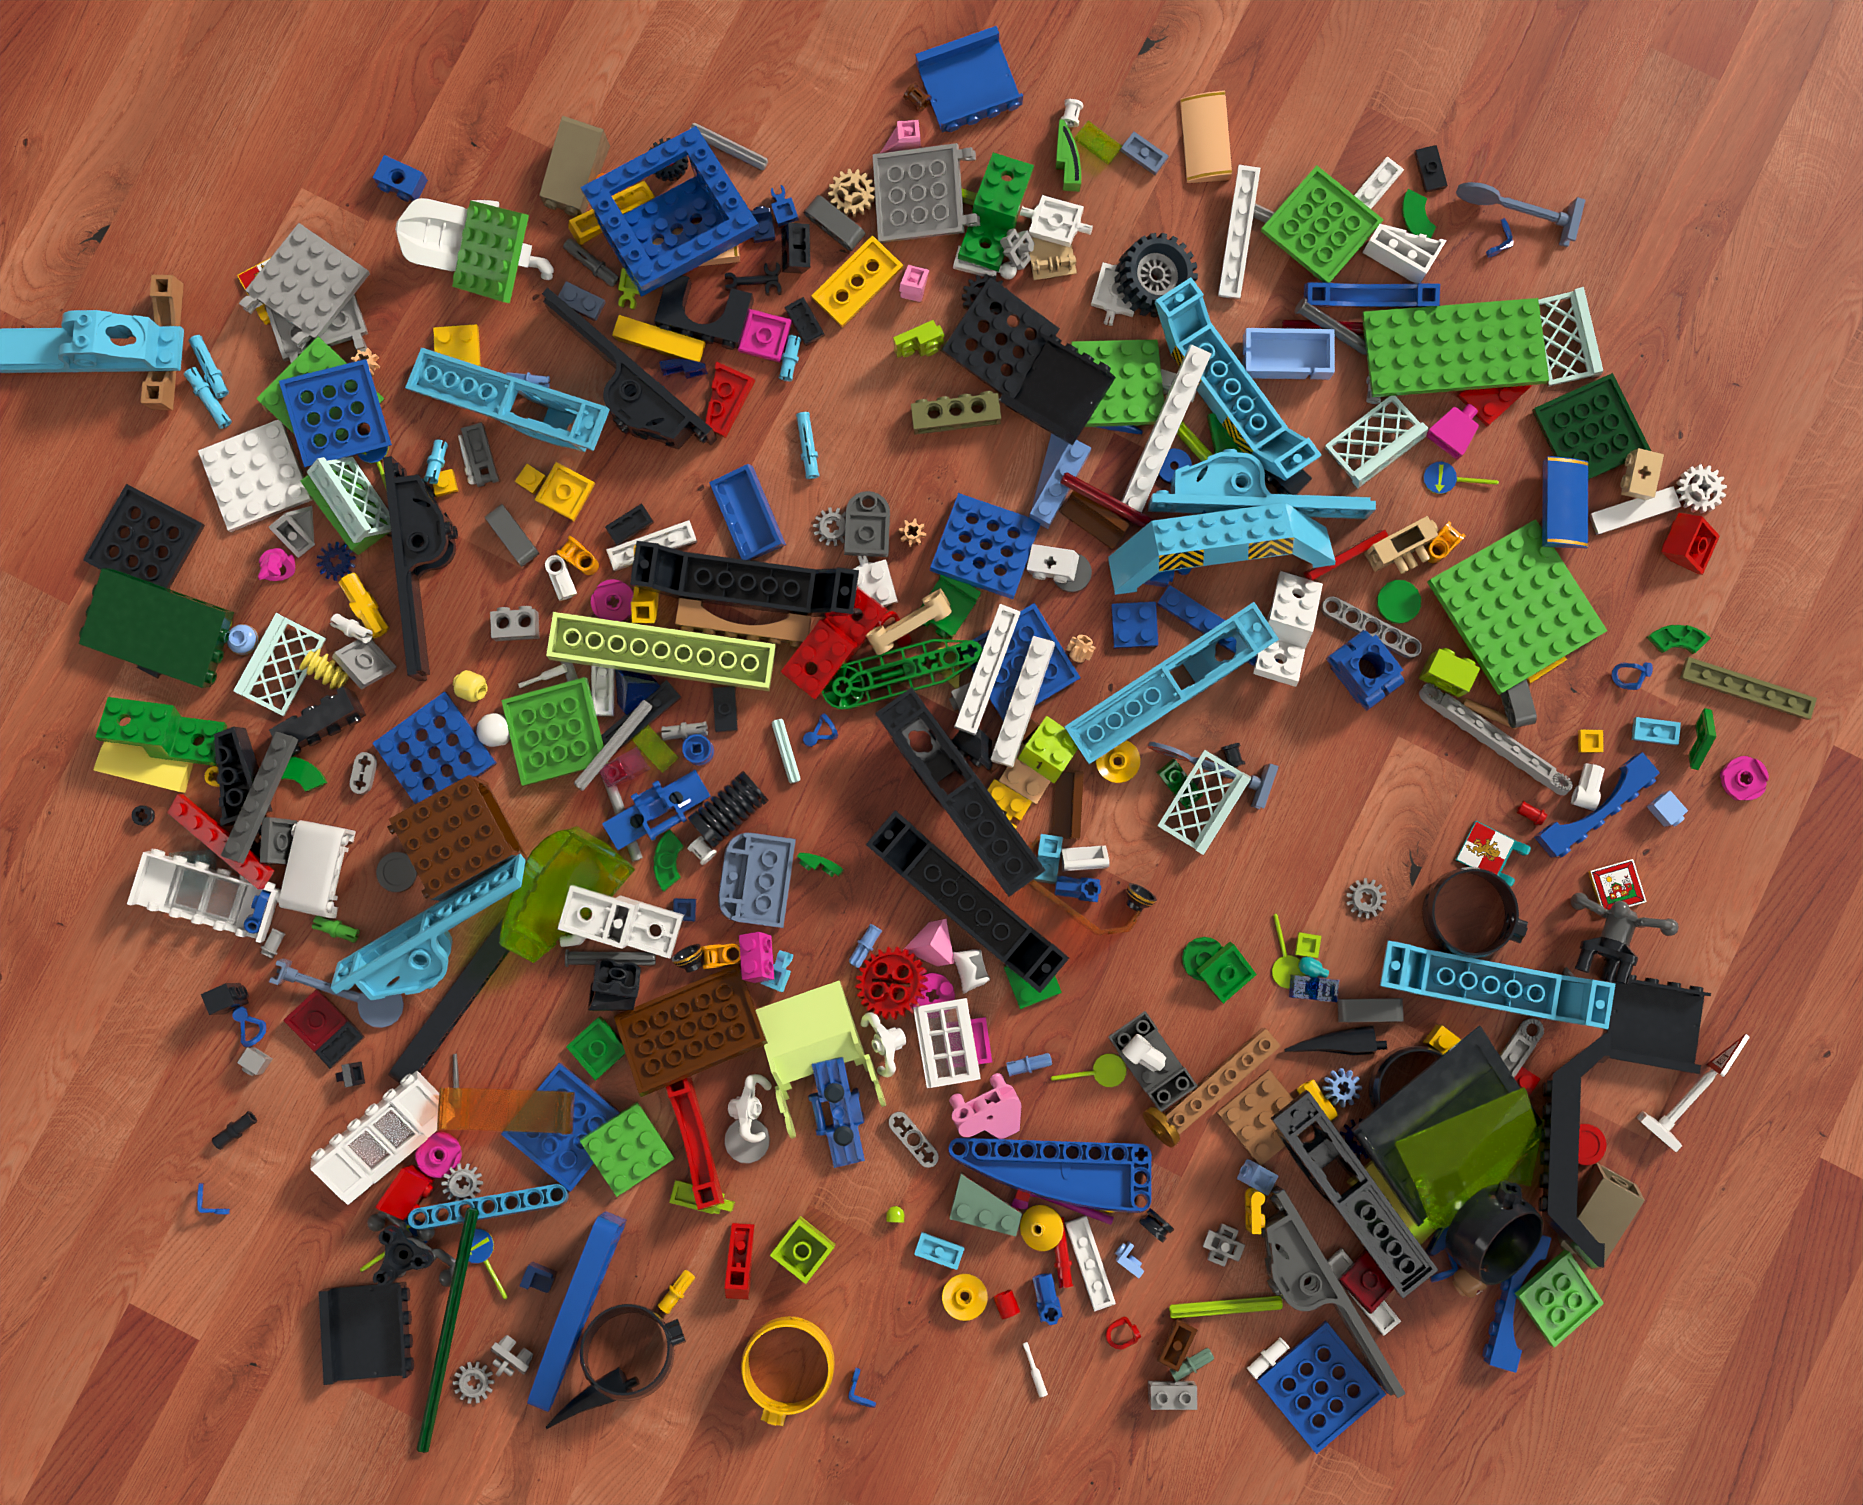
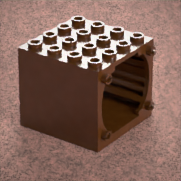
(455, 836)

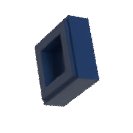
(686, 907)

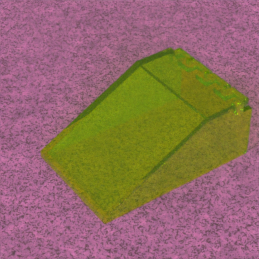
(1468, 1153)

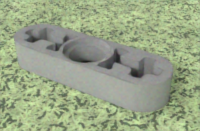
(897, 1130)

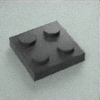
(276, 840)

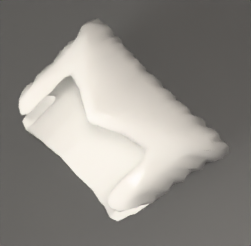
(971, 969)

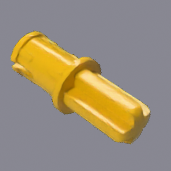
(676, 1291)

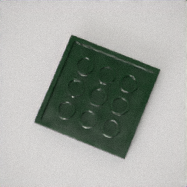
(1592, 426)

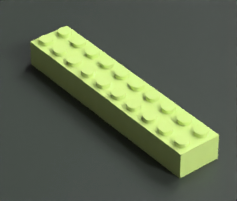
(661, 651)

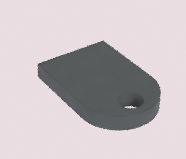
(867, 527)

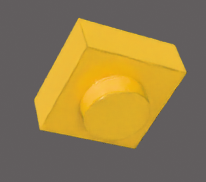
(530, 479)
(446, 483)
(1590, 741)

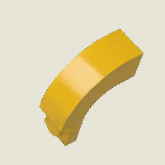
(644, 605)

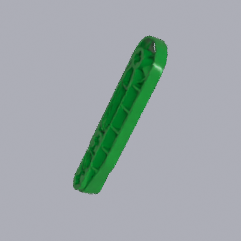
(912, 667)

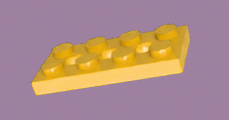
(854, 267)

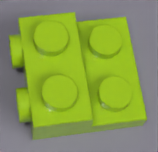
(924, 338)

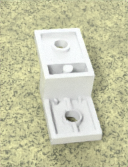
(1293, 624)
(620, 921)

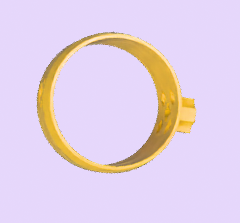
(774, 1411)

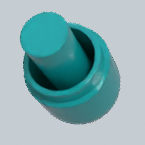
(1312, 967)

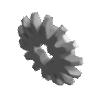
(825, 531)
(1374, 901)
(467, 1190)
(468, 1390)

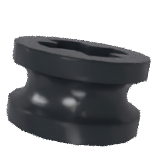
(138, 820)

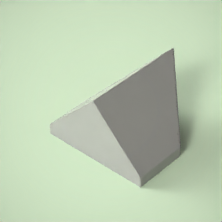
(296, 530)

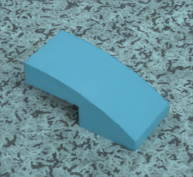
(1049, 856)

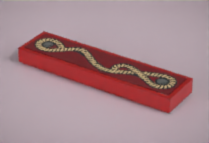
(1347, 554)

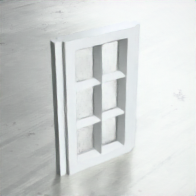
(946, 1043)

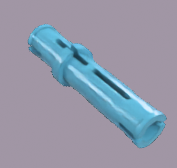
(211, 372)
(203, 390)
(804, 424)

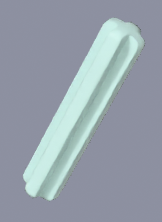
(786, 751)

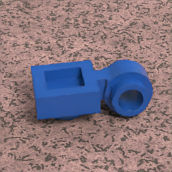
(259, 904)

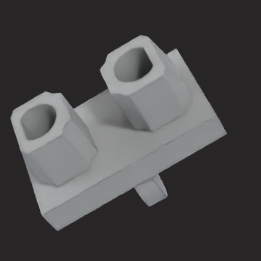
(503, 1350)

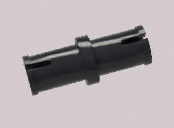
(234, 1130)

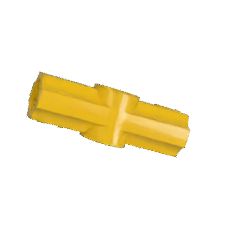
(363, 605)

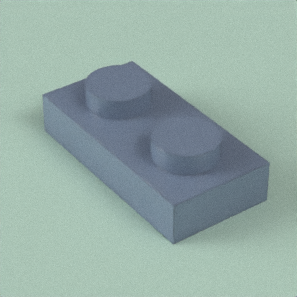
(1144, 153)
(582, 301)

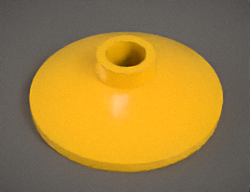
(1127, 770)
(1050, 1225)
(960, 1308)

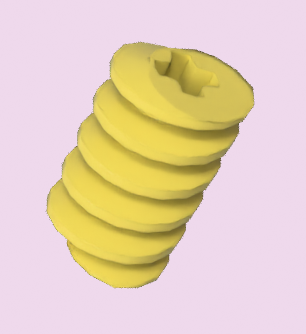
(324, 669)

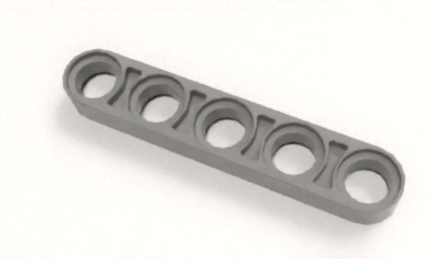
(1382, 627)

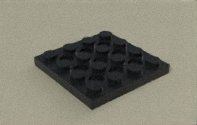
(967, 329)
(150, 508)

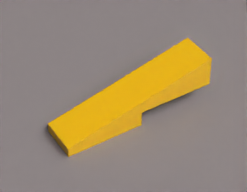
(586, 225)
(661, 340)

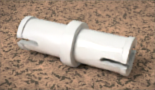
(351, 628)
(1268, 1358)

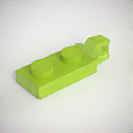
(683, 1195)

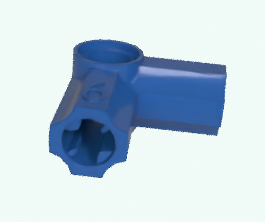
(1084, 888)
(1047, 1301)

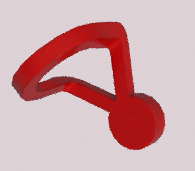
(903, 641)
(1123, 1320)

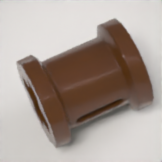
(917, 97)

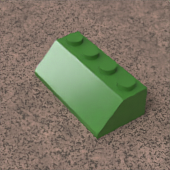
(358, 547)

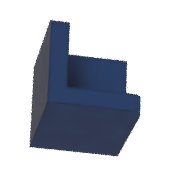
(538, 1277)

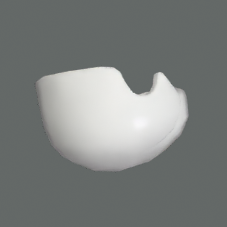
(493, 730)

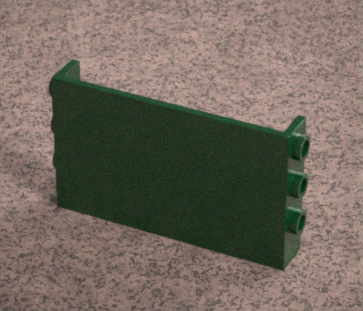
(156, 628)

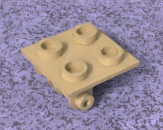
(1051, 260)

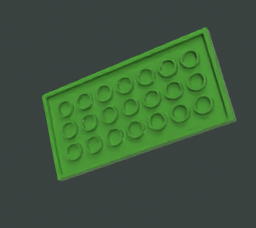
(1455, 347)

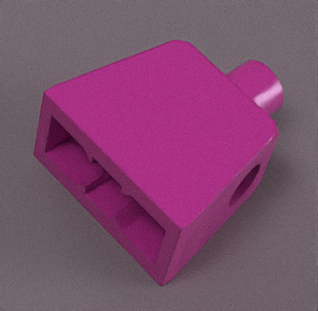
(1454, 430)

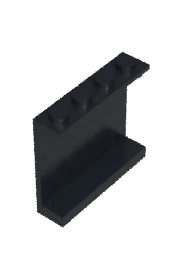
(1061, 389)
(1656, 1024)
(365, 1332)

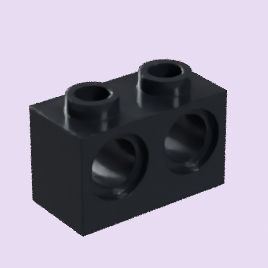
(795, 248)

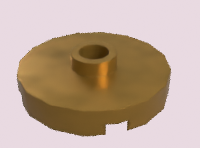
(1160, 1128)

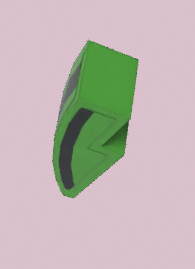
(1068, 158)

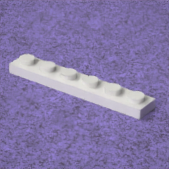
(1239, 232)
(987, 669)
(1023, 701)

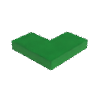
(1705, 737)

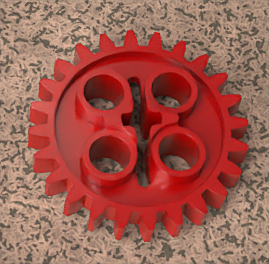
(896, 963)

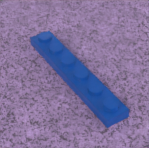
(1196, 616)

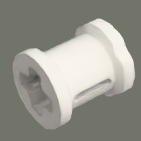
(1071, 112)
(702, 850)

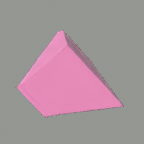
(904, 137)
(933, 944)

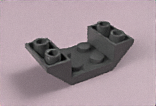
(1161, 1086)

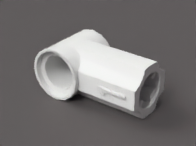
(561, 580)
(1587, 792)
(1142, 1052)

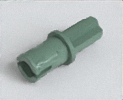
(1192, 1364)

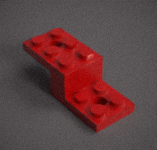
(832, 645)

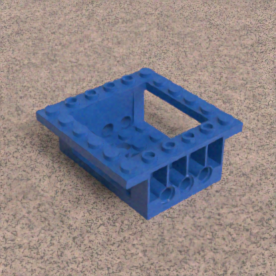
(706, 196)

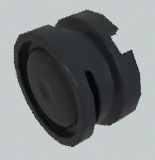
(1155, 1227)

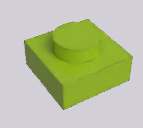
(1307, 945)

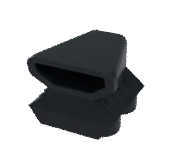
(614, 986)

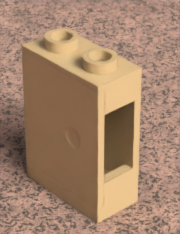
(1402, 545)

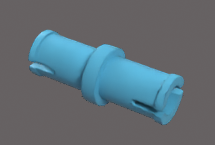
(790, 358)
(435, 461)

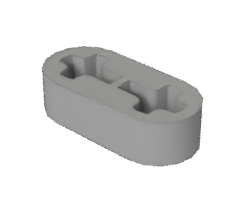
(357, 773)

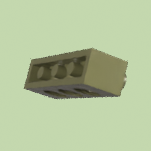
(967, 419)

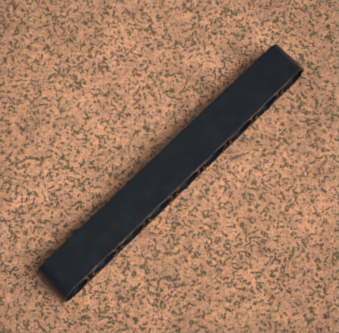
(451, 1007)

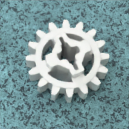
(1706, 481)

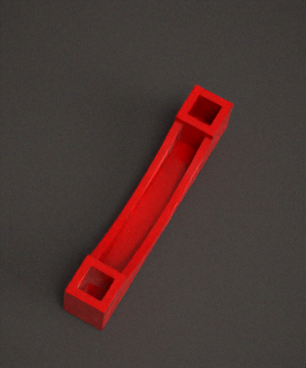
(698, 1151)

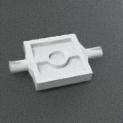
(1056, 221)
(1107, 297)
(876, 582)

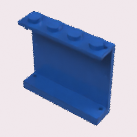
(968, 80)

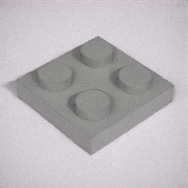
(364, 662)

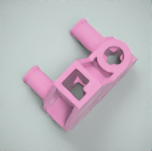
(998, 1117)

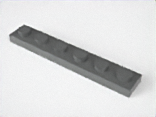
(259, 797)

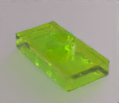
(1098, 142)
(655, 749)

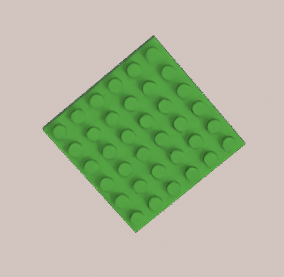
(1516, 607)

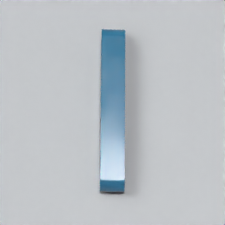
(500, 1209)

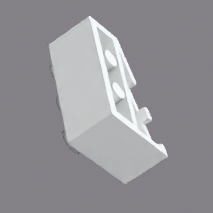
(1403, 252)

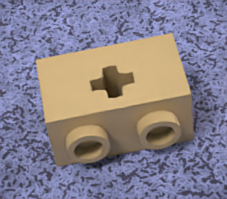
(1650, 466)

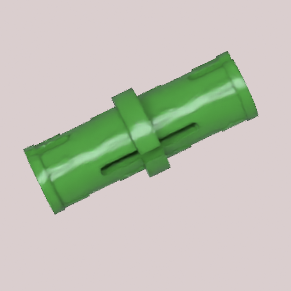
(335, 929)

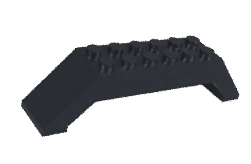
(744, 582)
(967, 902)
(1562, 1152)

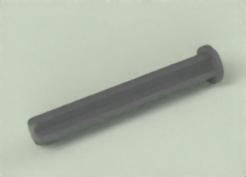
(1327, 322)
(590, 958)

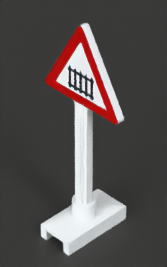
(1718, 1065)

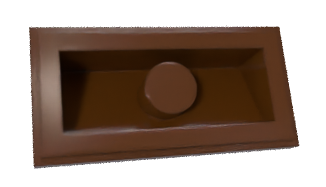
(1177, 1345)

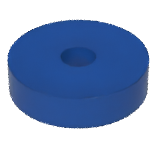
(1174, 456)

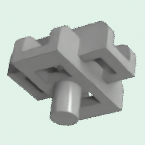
(1013, 243)
(1225, 1245)

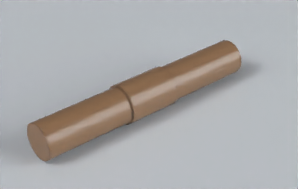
(1487, 712)

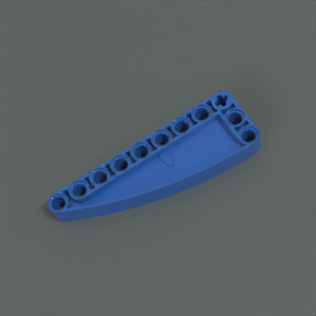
(1077, 1182)
(576, 1308)

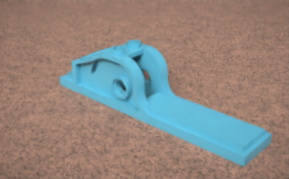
(86, 345)
(495, 393)
(1219, 491)
(1158, 692)
(422, 945)

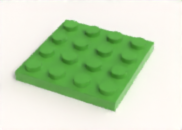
(1321, 225)
(490, 251)
(314, 358)
(1137, 389)
(553, 731)

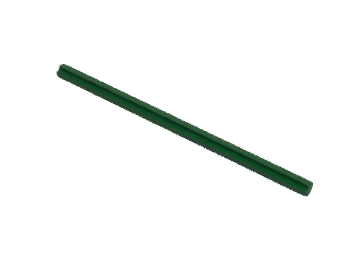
(447, 1330)

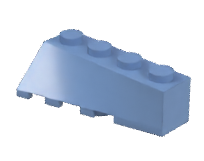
(1050, 493)

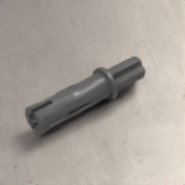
(598, 268)

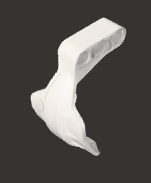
(432, 234)

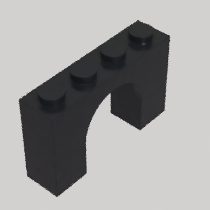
(725, 330)

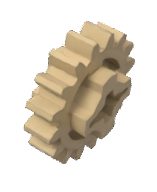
(859, 196)

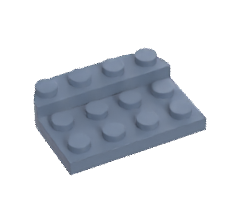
(756, 879)

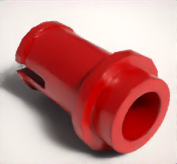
(1532, 813)

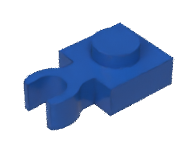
(784, 208)

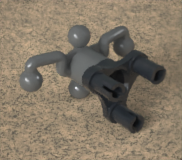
(1615, 938)
(396, 1260)

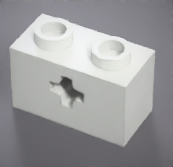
(1043, 556)

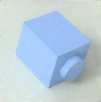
(1667, 809)

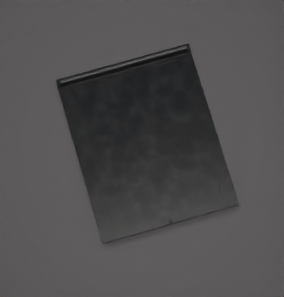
(1450, 1086)

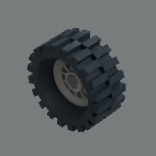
(1141, 261)

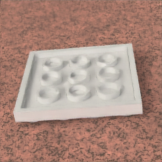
(254, 475)

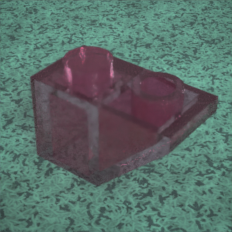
(624, 768)

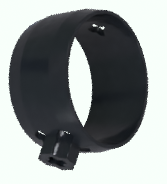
(1513, 927)
(1384, 1063)
(1493, 1236)
(673, 1335)

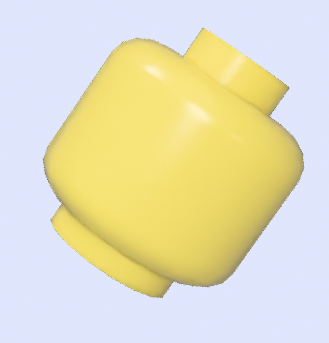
(470, 686)

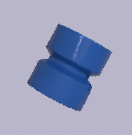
(698, 750)

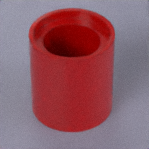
(1006, 1304)

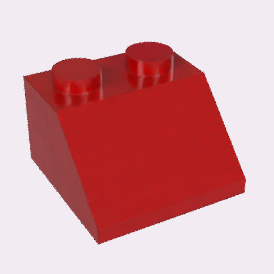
(1690, 542)
(406, 1192)

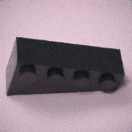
(322, 720)
(236, 771)

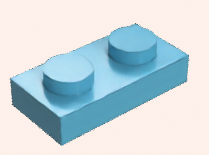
(1656, 731)
(939, 1250)

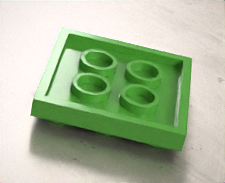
(626, 1149)
(1559, 1298)

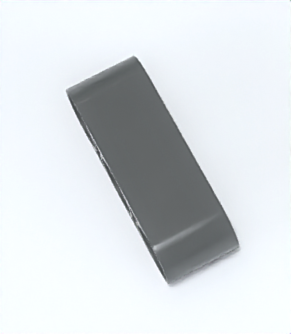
(834, 223)
(512, 535)
(1519, 705)
(1370, 1010)

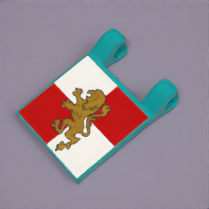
(1489, 850)

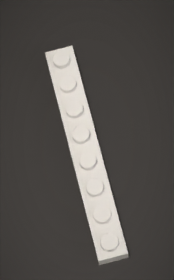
(1166, 427)

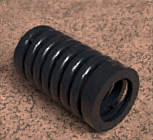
(728, 810)

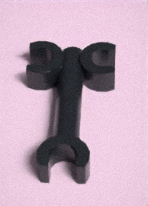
(770, 279)

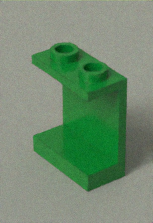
(961, 599)

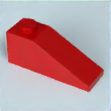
(739, 1261)

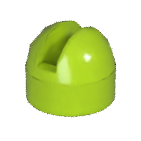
(895, 1214)

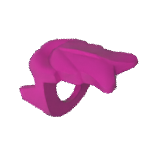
(272, 561)

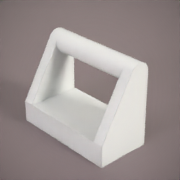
(1084, 858)

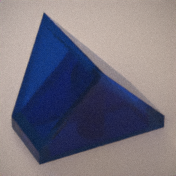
(633, 688)

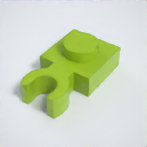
(629, 290)

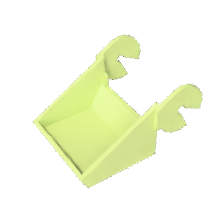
(810, 1031)

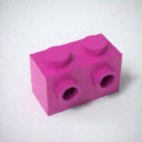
(756, 957)

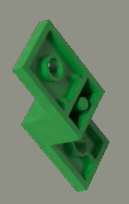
(998, 209)
(159, 731)

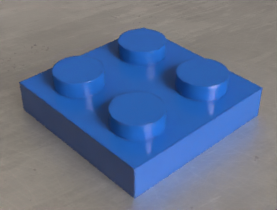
(1134, 625)

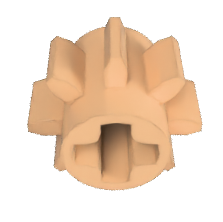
(370, 358)
(914, 526)
(1080, 648)

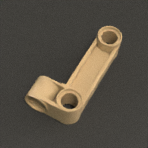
(935, 608)

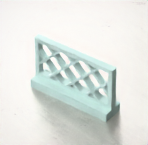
(1585, 332)
(1389, 453)
(344, 503)
(260, 660)
(1221, 812)

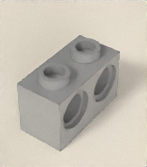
(514, 630)
(1172, 1395)

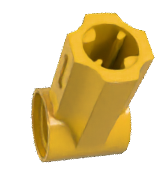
(1324, 1103)

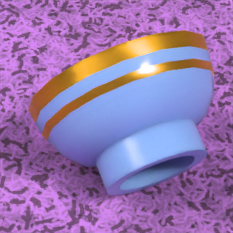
(243, 639)

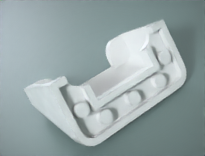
(314, 868)

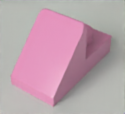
(914, 283)

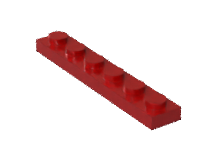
(215, 838)

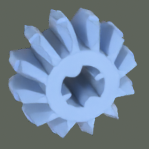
(1349, 1084)

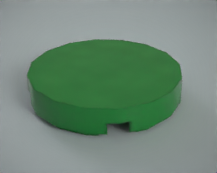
(1398, 601)
(1197, 953)

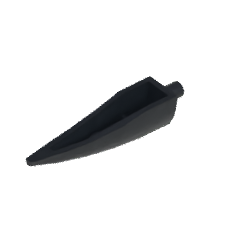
(1347, 1041)
(591, 1398)

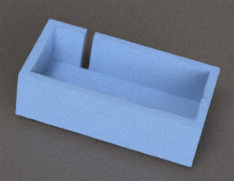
(1289, 353)

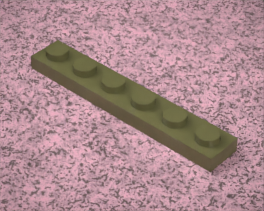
(1748, 688)

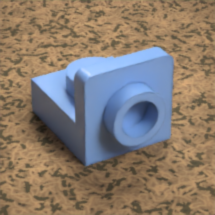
(1257, 1177)
(1131, 1264)

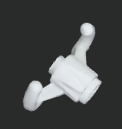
(885, 1042)
(749, 1107)

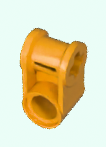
(1446, 541)
(576, 554)
(718, 955)

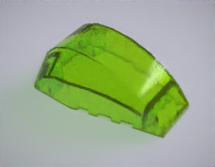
(552, 867)

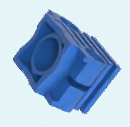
(1346, 668)

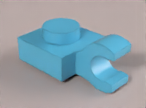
(781, 974)

